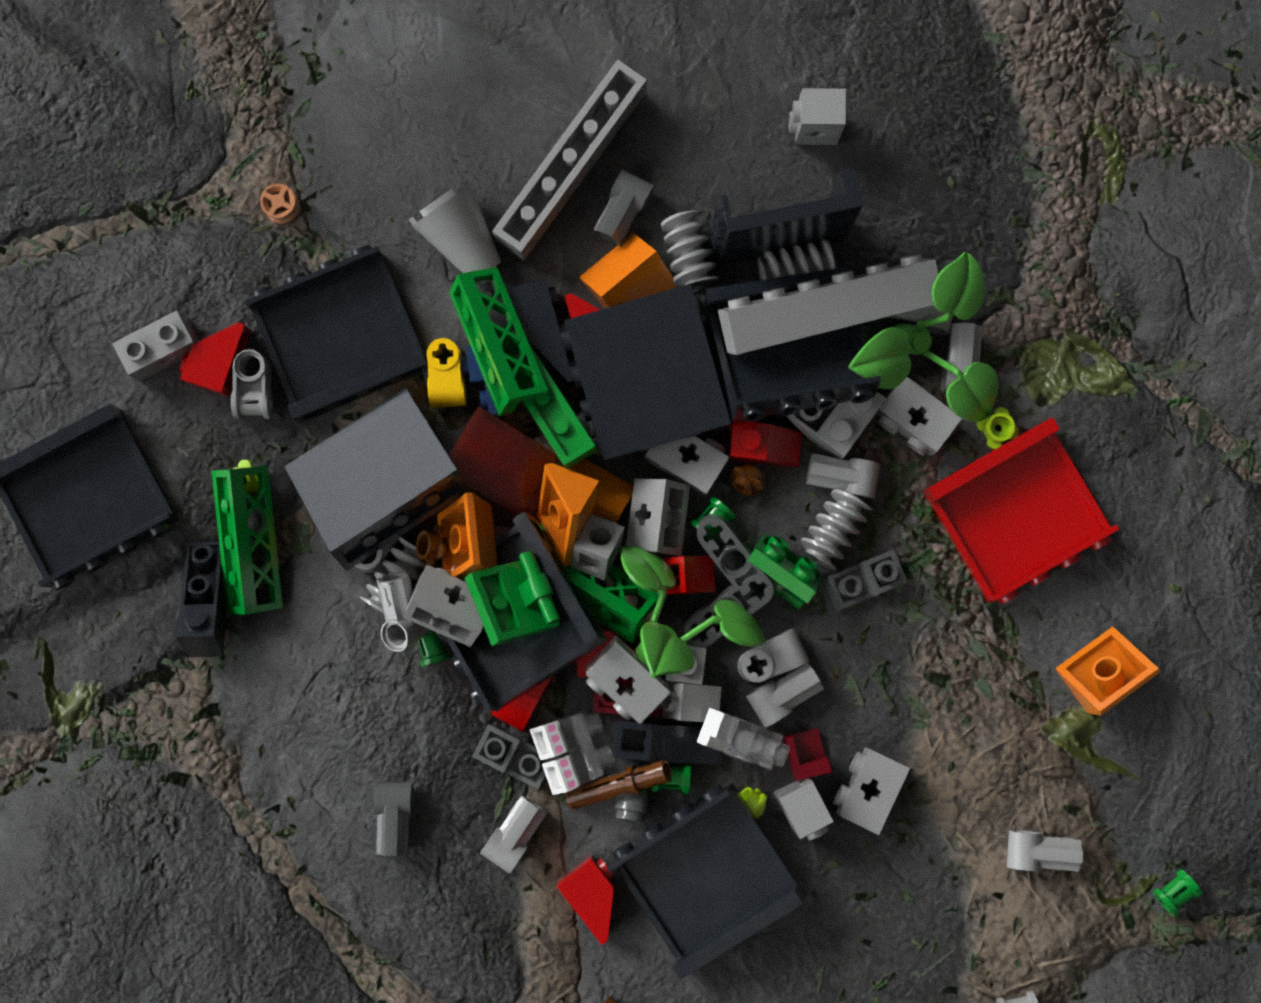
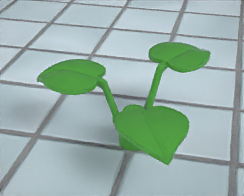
(956, 292)
(659, 644)

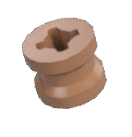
(274, 198)

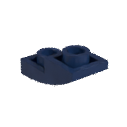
(471, 370)

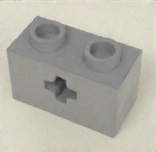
(818, 116)
(156, 346)
(935, 418)
(698, 474)
(658, 516)
(444, 606)
(619, 660)
(875, 808)
(804, 809)

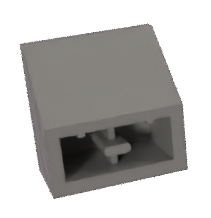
(838, 426)

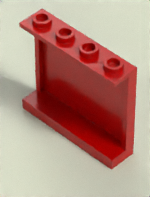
(1019, 513)

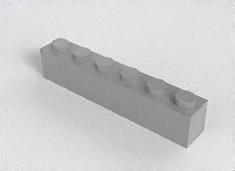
(570, 160)
(828, 306)

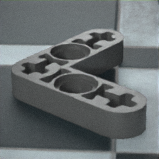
(739, 579)

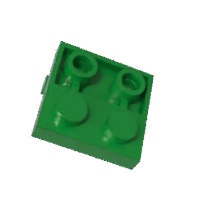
(792, 577)
(513, 600)

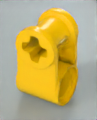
(446, 381)

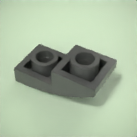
(865, 580)
(511, 756)

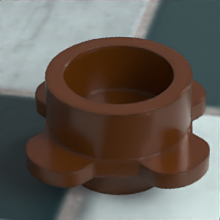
(747, 479)
(431, 545)

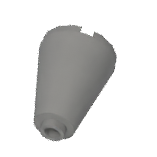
(458, 230)

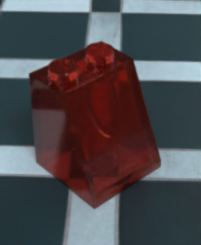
(501, 463)

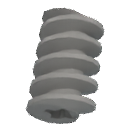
(687, 249)
(798, 262)
(834, 528)
(405, 562)

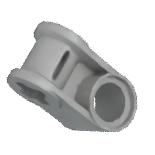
(252, 388)
(778, 657)

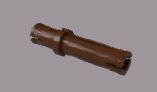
(631, 781)

